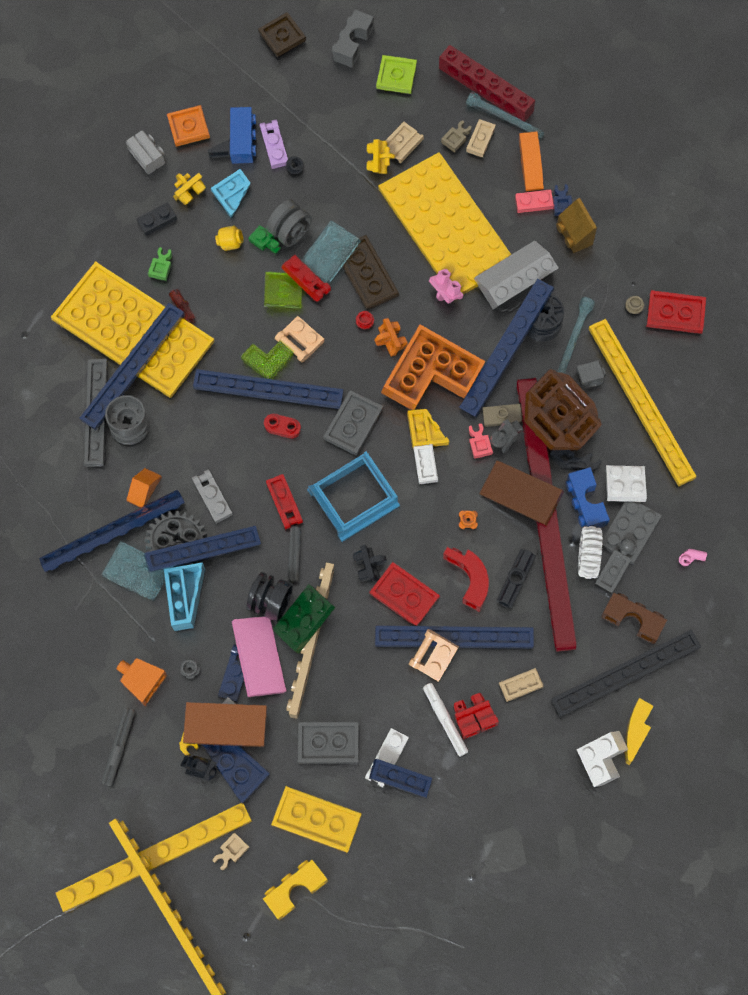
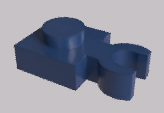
(561, 201)

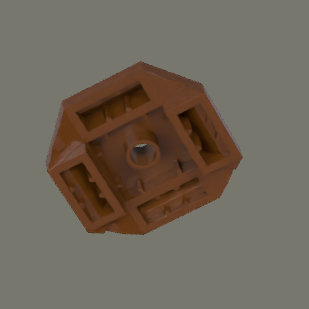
(560, 412)

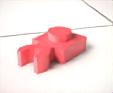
(479, 444)

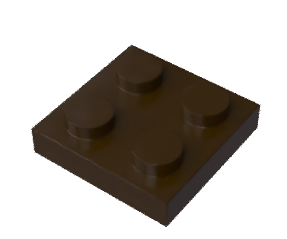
(282, 34)

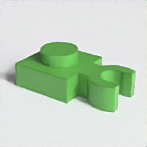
(160, 267)

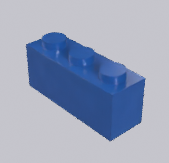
(242, 135)

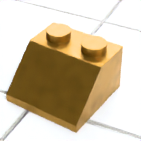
(577, 226)

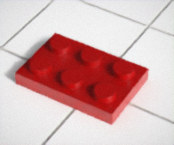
(676, 312)
(404, 594)

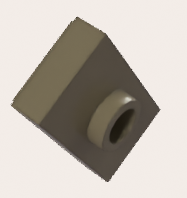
(497, 414)

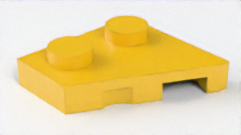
(424, 429)

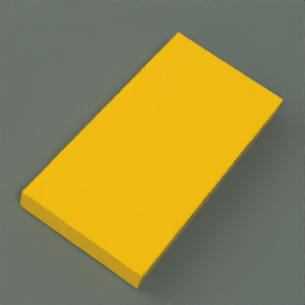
(316, 819)

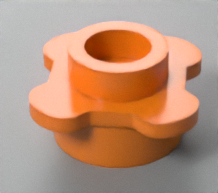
(472, 515)

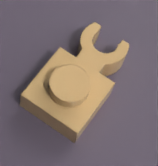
(233, 849)

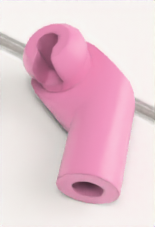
(690, 555)

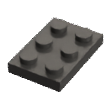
(353, 422)
(631, 522)
(328, 742)

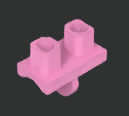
(447, 289)

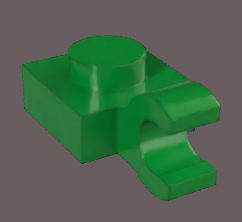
(262, 238)

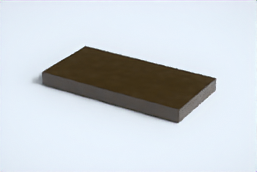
(369, 275)

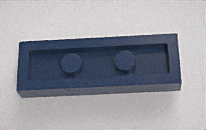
(400, 778)

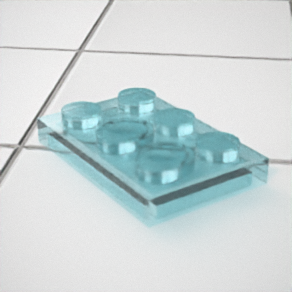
(330, 251)
(130, 570)

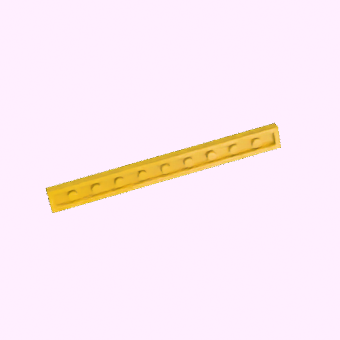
(642, 403)
(156, 856)
(163, 901)

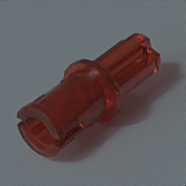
(182, 304)

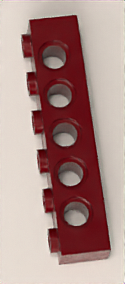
(486, 83)

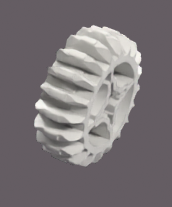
(590, 552)

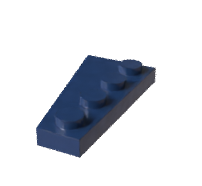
(238, 769)

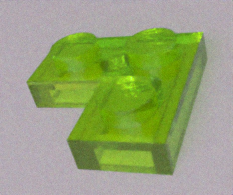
(267, 364)

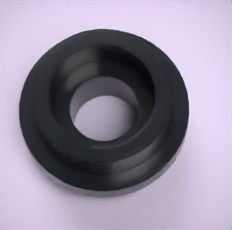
(296, 160)

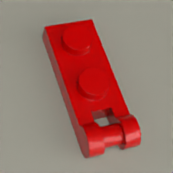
(306, 278)
(284, 501)

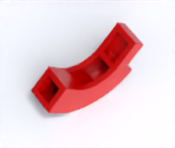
(475, 569)

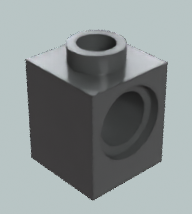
(590, 374)

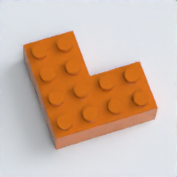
(428, 359)

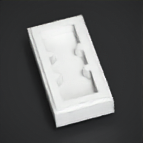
(425, 464)

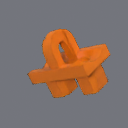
(389, 338)

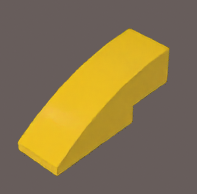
(637, 729)

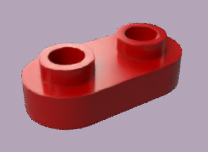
(281, 426)

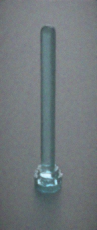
(474, 100)
(586, 305)

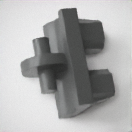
(506, 435)

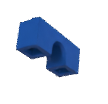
(580, 484)

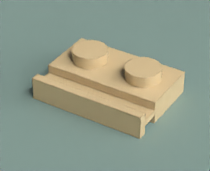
(403, 141)

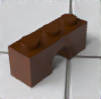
(650, 622)

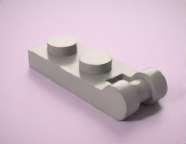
(212, 497)

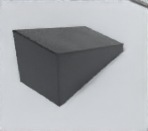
(220, 150)

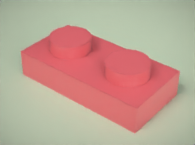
(534, 201)

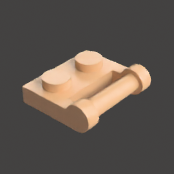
(302, 334)
(439, 658)

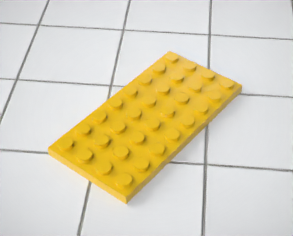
(444, 221)
(117, 315)

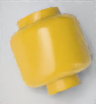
(229, 238)

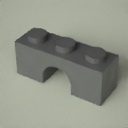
(357, 26)

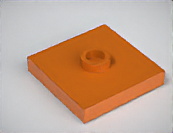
(188, 125)

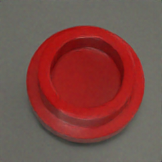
(364, 320)

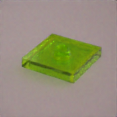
(281, 291)

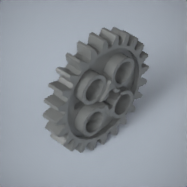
(185, 528)

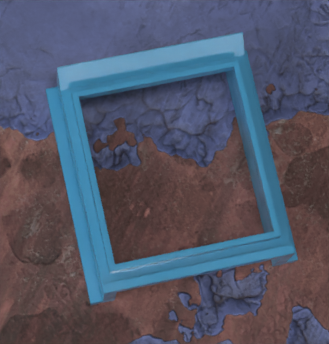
(366, 518)

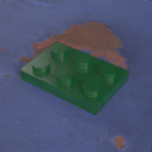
(303, 618)

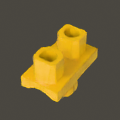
(381, 156)
(182, 193)

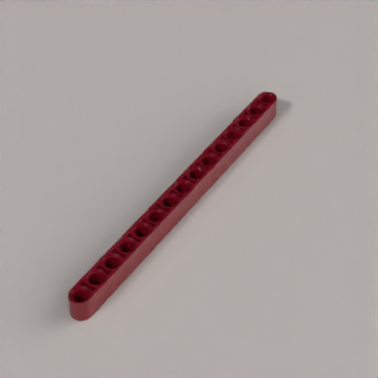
(549, 537)

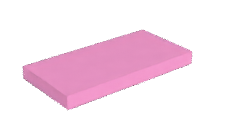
(258, 656)

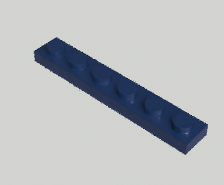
(202, 549)

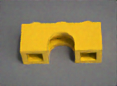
(279, 898)

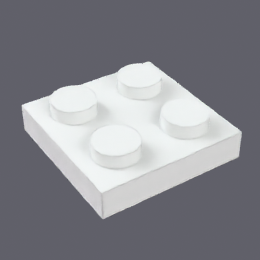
(626, 483)

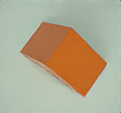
(143, 487)

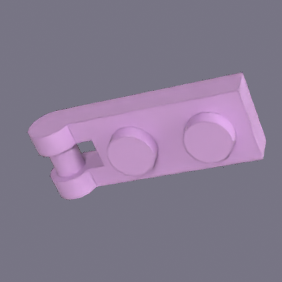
(274, 144)

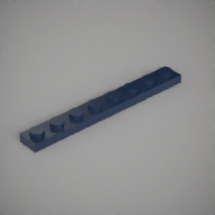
(507, 347)
(133, 365)
(268, 389)
(108, 532)
(461, 636)

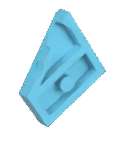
(231, 191)

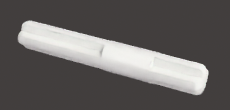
(445, 719)

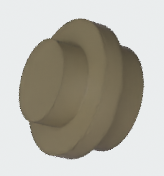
(634, 305)

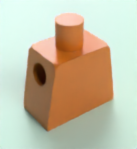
(141, 679)

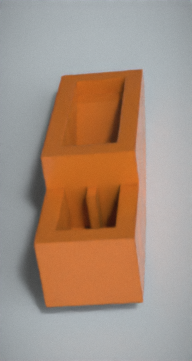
(531, 161)

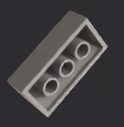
(515, 273)

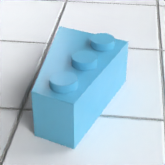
(183, 594)

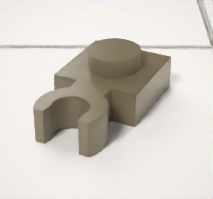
(455, 138)

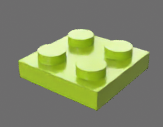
(396, 74)

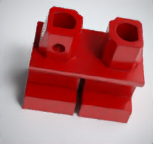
(481, 711)

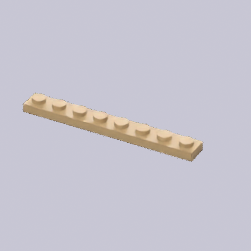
(304, 666)

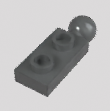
(616, 566)

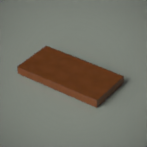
(521, 492)

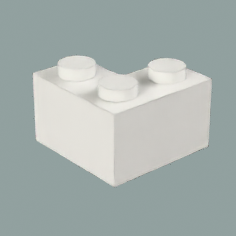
(597, 757)

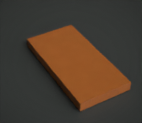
(225, 724)

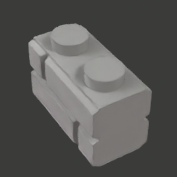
(145, 151)

